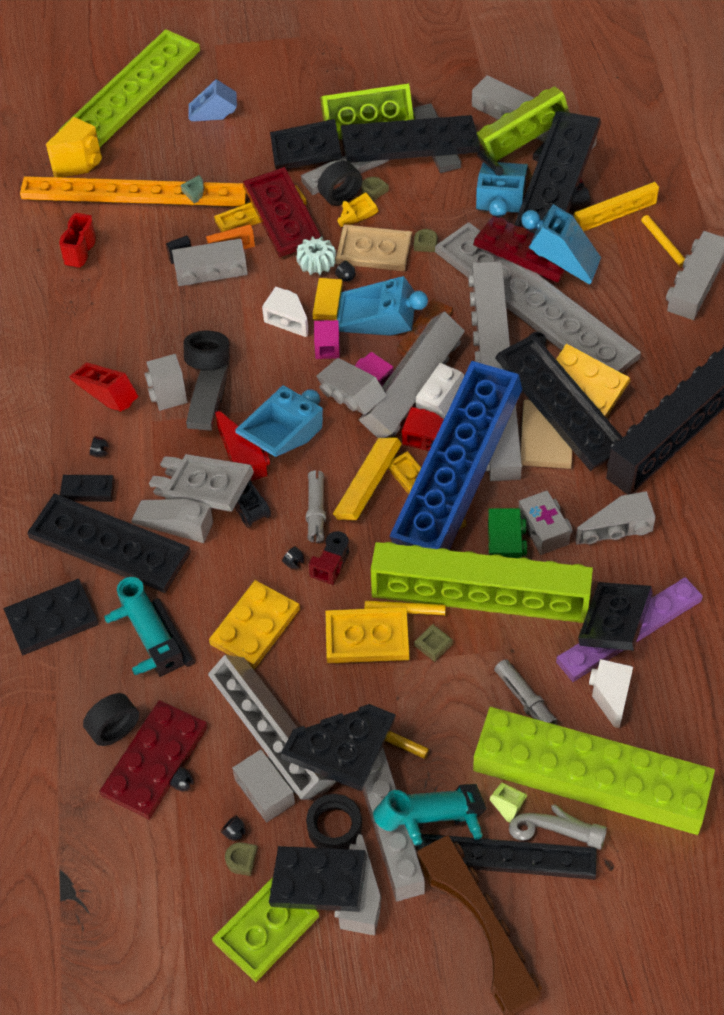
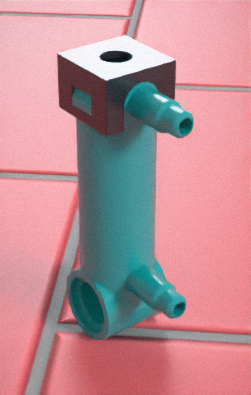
(162, 649)
(462, 806)

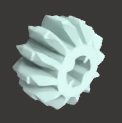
(316, 255)

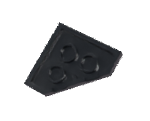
(341, 745)

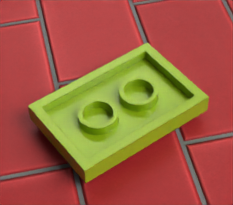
(262, 933)

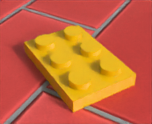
(595, 378)
(254, 623)
(367, 635)

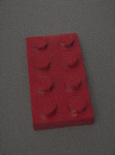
(281, 210)
(513, 245)
(153, 759)

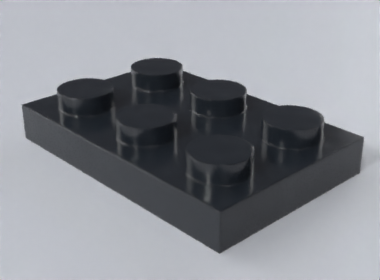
(305, 145)
(50, 616)
(615, 616)
(318, 878)

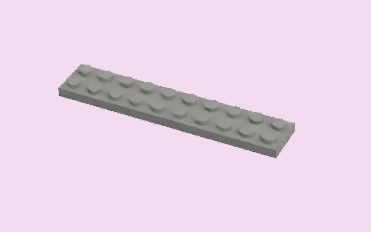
(542, 304)

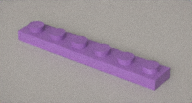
(661, 610)

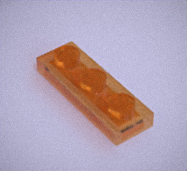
(433, 309)

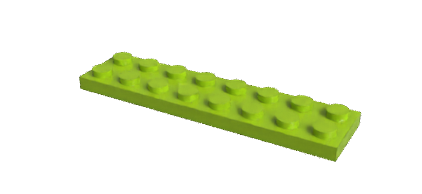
(137, 84)

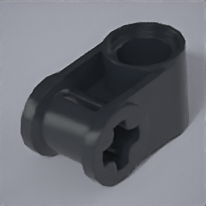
(252, 506)

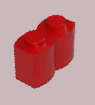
(77, 240)

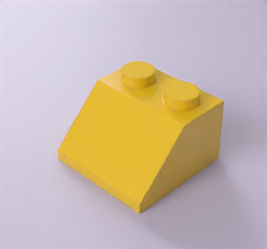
(74, 149)

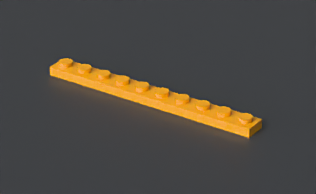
(128, 191)

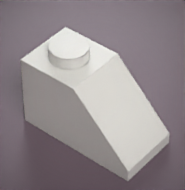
(285, 311)
(611, 688)

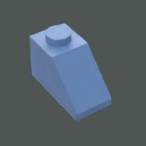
(213, 103)

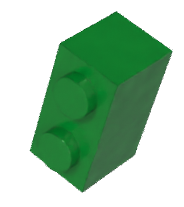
(505, 533)

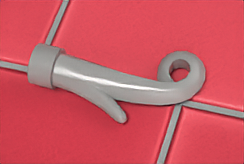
(563, 824)

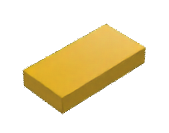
(327, 299)

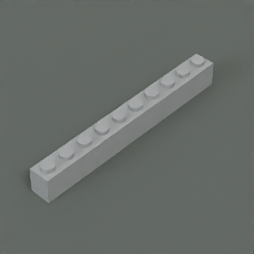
(492, 338)

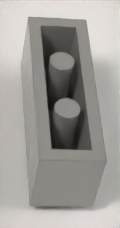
(209, 262)
(351, 386)

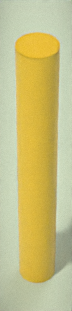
(663, 240)
(412, 608)
(407, 745)

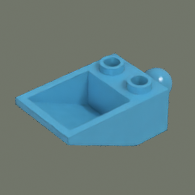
(501, 192)
(562, 242)
(380, 308)
(284, 421)

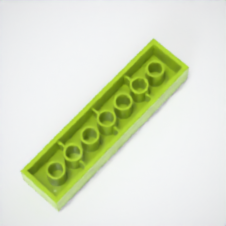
(481, 582)
(594, 770)

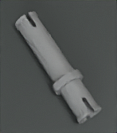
(316, 515)
(532, 703)

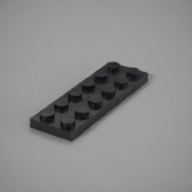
(409, 138)
(560, 164)
(560, 400)
(109, 542)

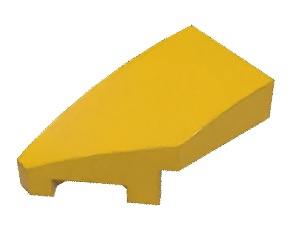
(357, 210)

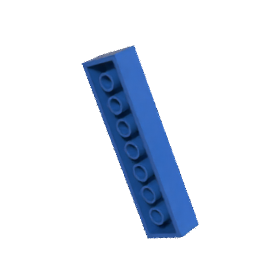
(458, 458)

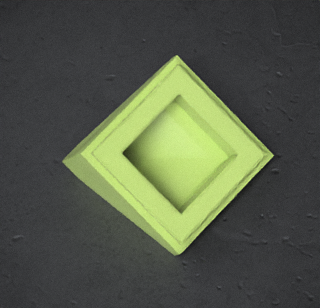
(508, 801)

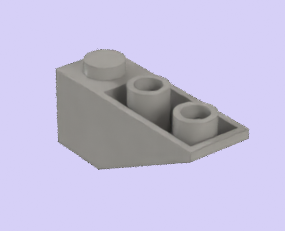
(621, 518)
(367, 918)

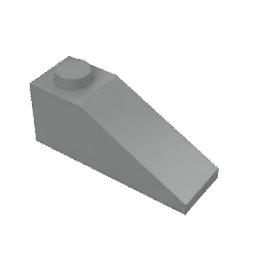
(175, 517)

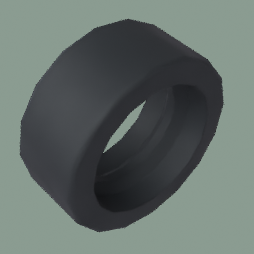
(332, 176)
(206, 350)
(111, 719)
(332, 802)

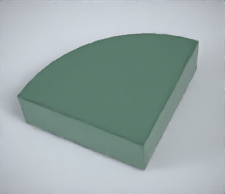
(193, 189)

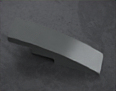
(206, 398)

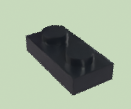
(88, 488)

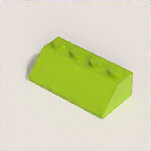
(368, 106)
(522, 124)

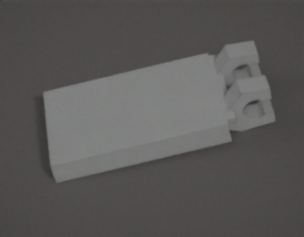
(203, 480)

